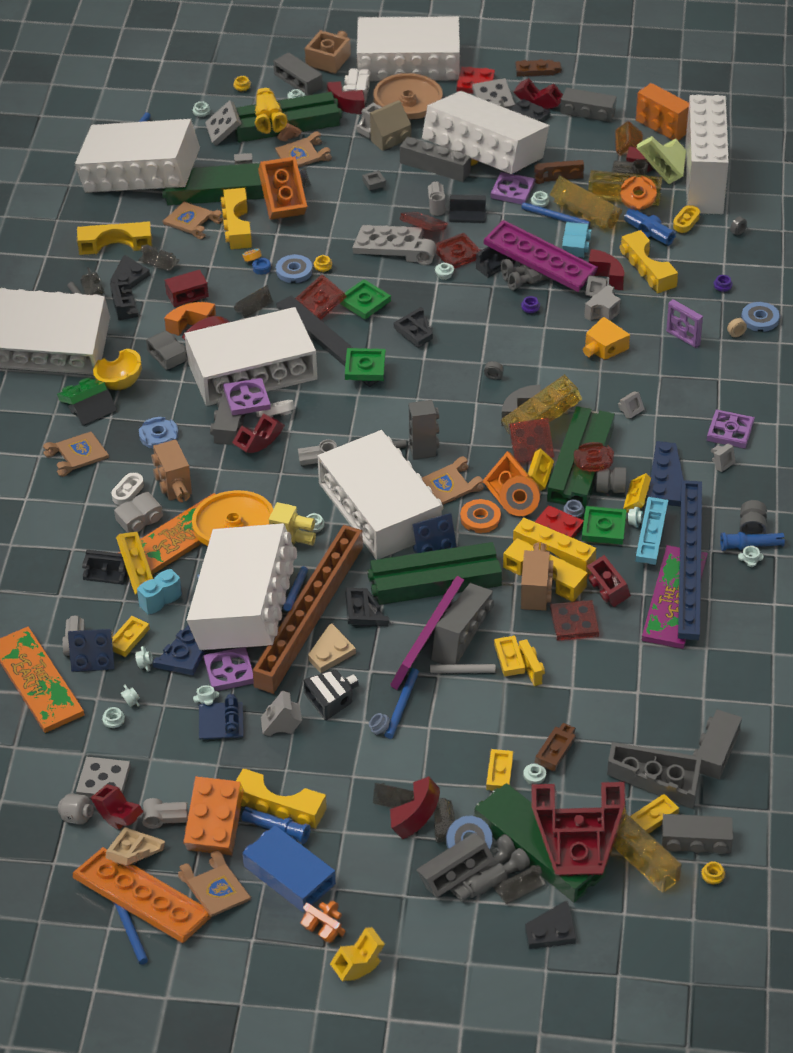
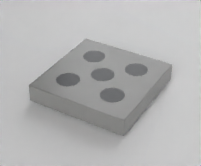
(493, 90)
(223, 122)
(102, 771)

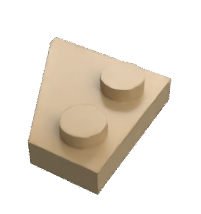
(330, 649)
(133, 846)

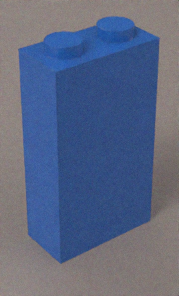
(289, 868)

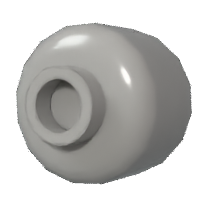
(75, 808)

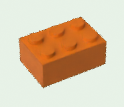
(662, 111)
(282, 188)
(213, 815)

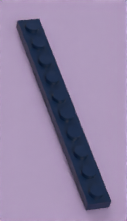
(690, 560)

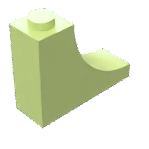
(666, 158)

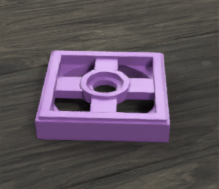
(512, 196)
(675, 327)
(244, 387)
(720, 415)
(225, 657)

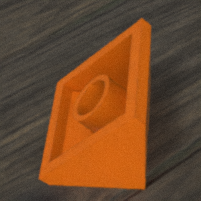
(501, 472)

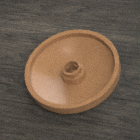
(411, 90)

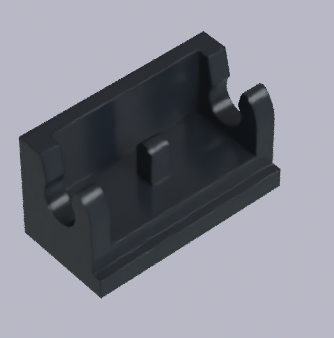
(489, 261)
(123, 301)
(104, 567)

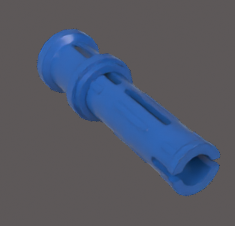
(741, 540)
(267, 821)

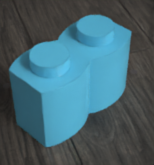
(576, 239)
(159, 591)

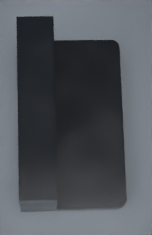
(467, 208)
(93, 407)

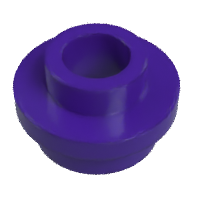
(723, 283)
(530, 304)

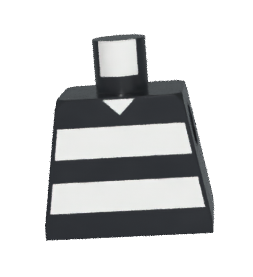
(330, 692)

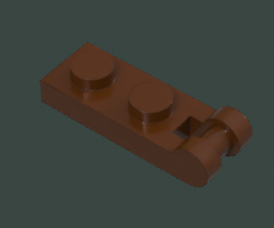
(565, 169)

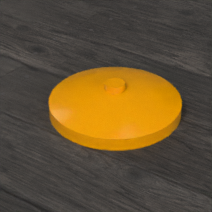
(229, 511)

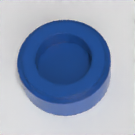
(261, 266)

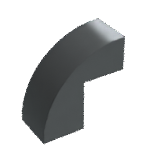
(519, 397)

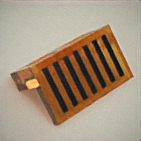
(627, 136)

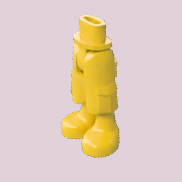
(267, 108)

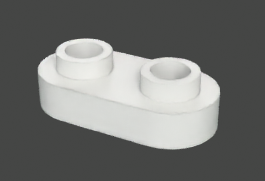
(281, 407)
(127, 488)

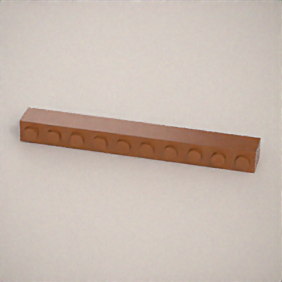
(308, 609)

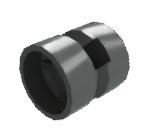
(611, 480)
(753, 517)

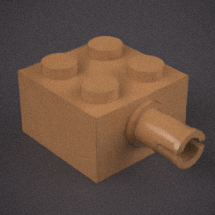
(328, 51)
(172, 470)
(536, 578)

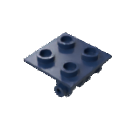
(434, 534)
(91, 650)
(221, 719)

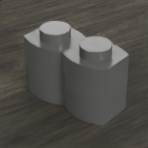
(166, 350)

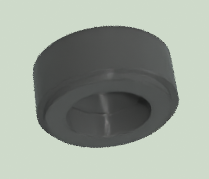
(738, 225)
(493, 370)

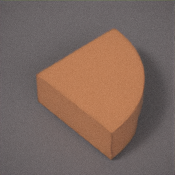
(289, 132)

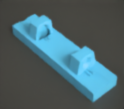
(651, 530)

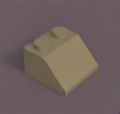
(389, 125)

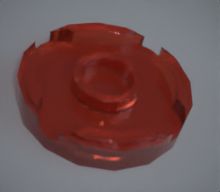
(593, 457)

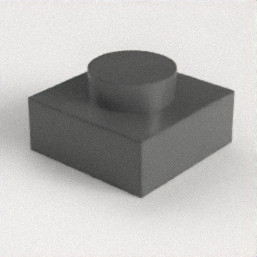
(374, 180)

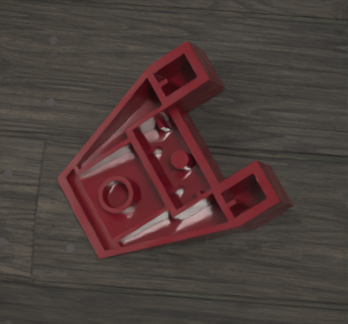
(579, 838)

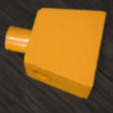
(606, 340)

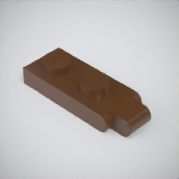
(537, 68)
(556, 747)

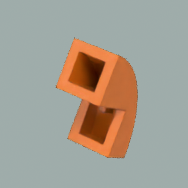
(188, 314)

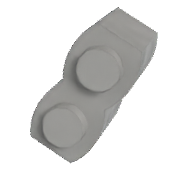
(139, 512)

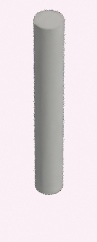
(463, 668)

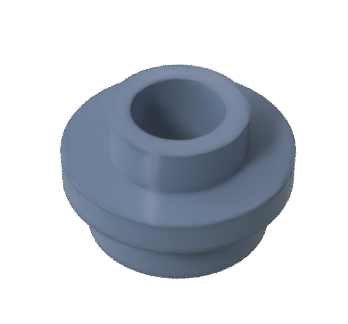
(574, 508)
(379, 723)

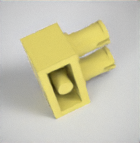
(293, 522)

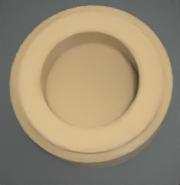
(736, 327)

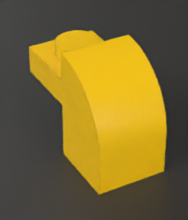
(360, 959)

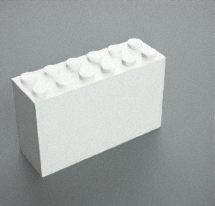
(409, 46)
(485, 131)
(706, 153)
(137, 155)
(52, 330)
(252, 348)
(377, 492)
(242, 587)

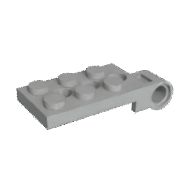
(394, 241)

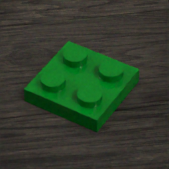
(365, 299)
(365, 364)
(85, 389)
(604, 525)

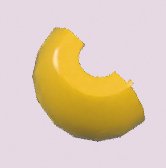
(120, 372)

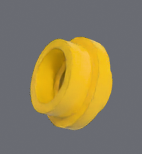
(242, 83)
(322, 263)
(713, 868)

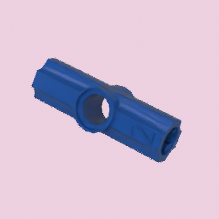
(650, 226)

